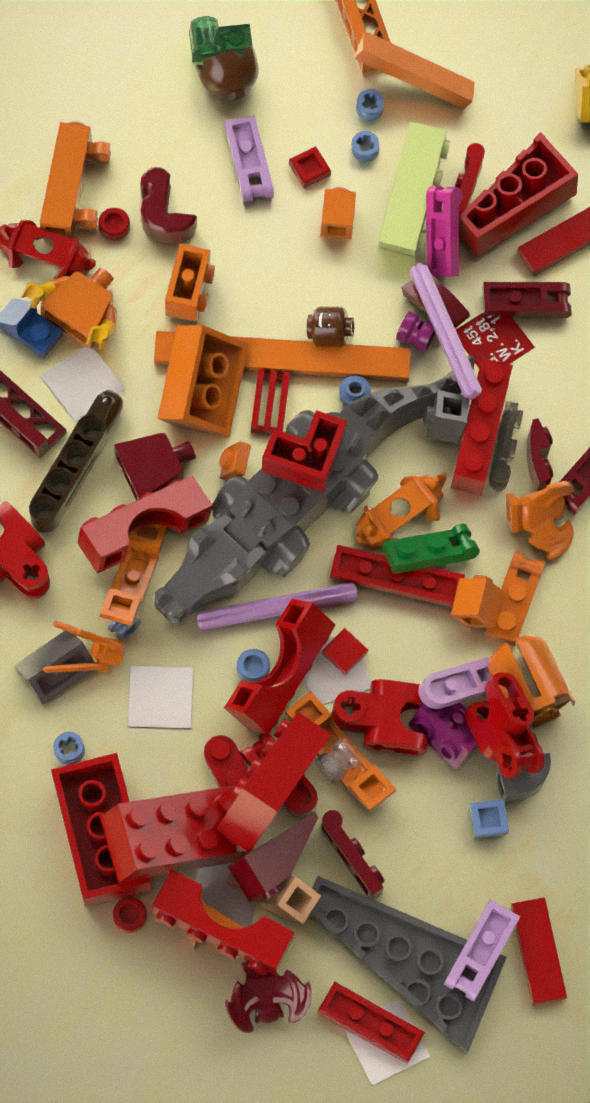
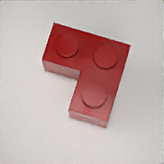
(308, 459)

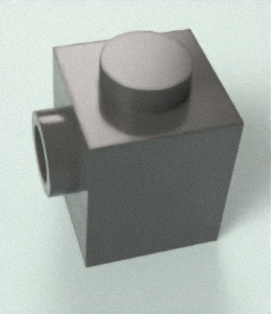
(446, 416)

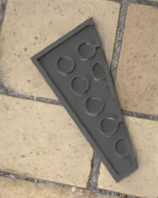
(407, 956)

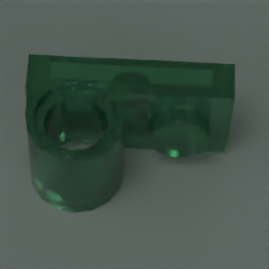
(211, 40)

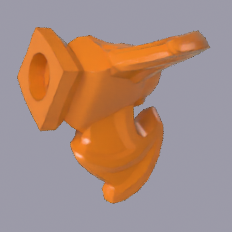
(537, 515)

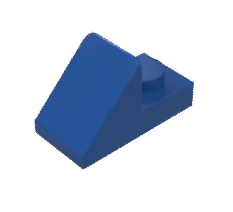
(29, 327)

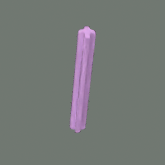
(445, 331)
(274, 606)

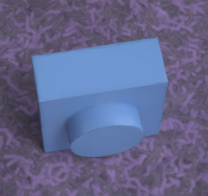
(489, 818)

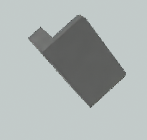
(61, 650)

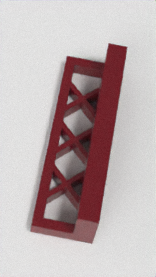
(24, 428)

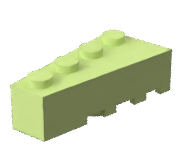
(415, 174)

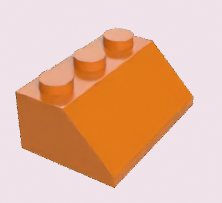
(203, 380)

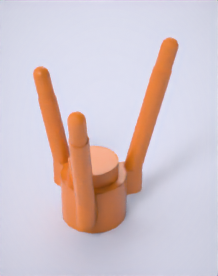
(104, 650)

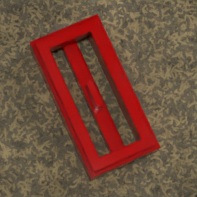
(273, 377)

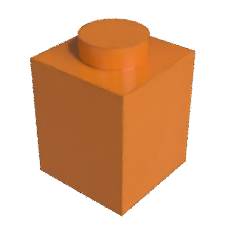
(338, 213)
(477, 602)

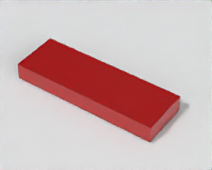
(557, 243)
(539, 951)
(370, 1022)

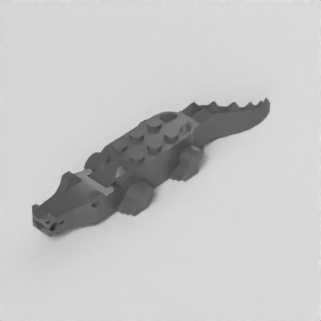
(267, 517)

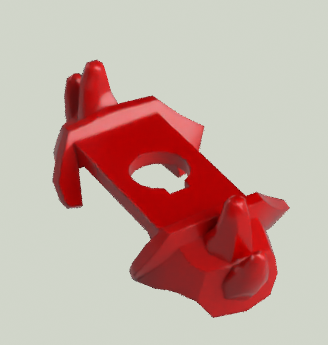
(66, 254)

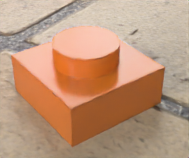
(234, 460)

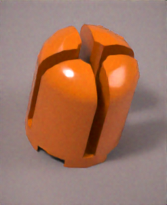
(543, 671)

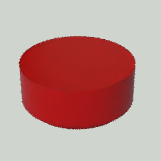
(114, 224)
(129, 915)

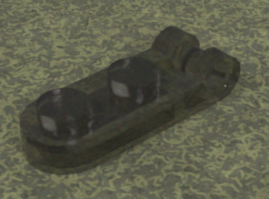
(505, 446)

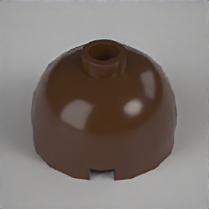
(230, 73)

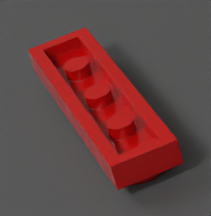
(374, 572)

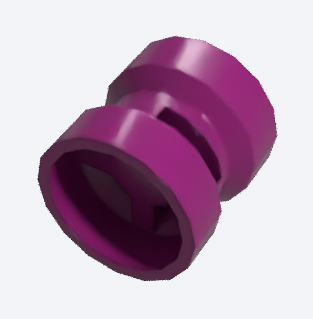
(416, 332)

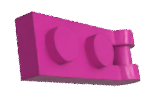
(443, 230)

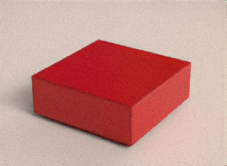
(309, 167)
(344, 651)

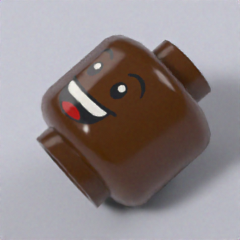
(330, 326)

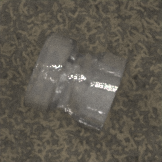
(335, 763)

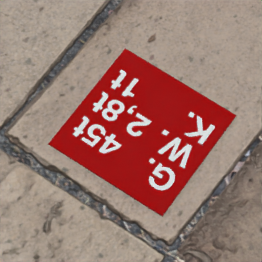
(494, 339)

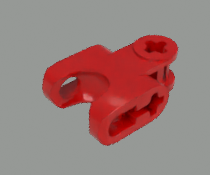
(18, 554)
(379, 717)
(507, 730)

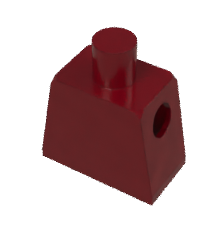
(152, 462)

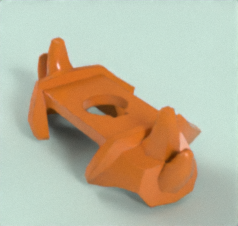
(421, 494)

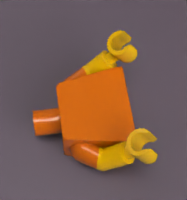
(78, 306)

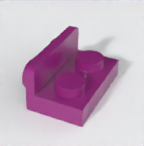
(446, 732)

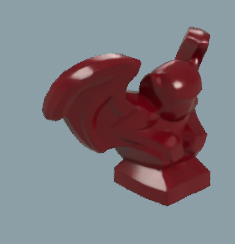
(265, 995)

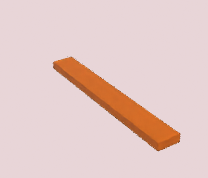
(309, 359)

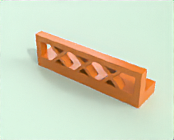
(353, 21)

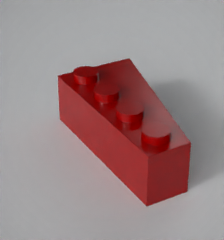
(518, 197)
(272, 780)

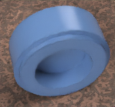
(253, 665)

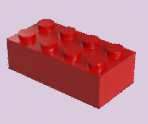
(84, 795)
(169, 834)

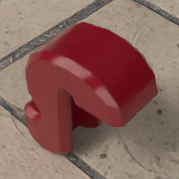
(155, 218)

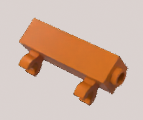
(67, 177)

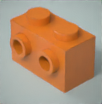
(187, 283)

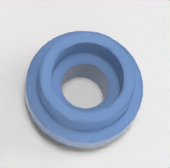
(358, 381)

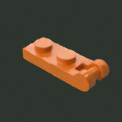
(516, 598)

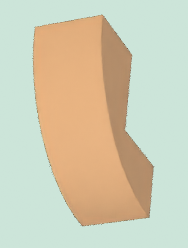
(292, 902)

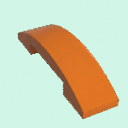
(134, 575)
(366, 781)

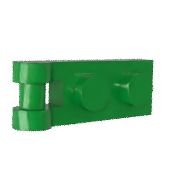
(430, 549)

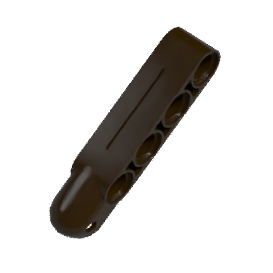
(100, 417)

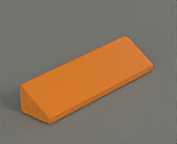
(415, 70)

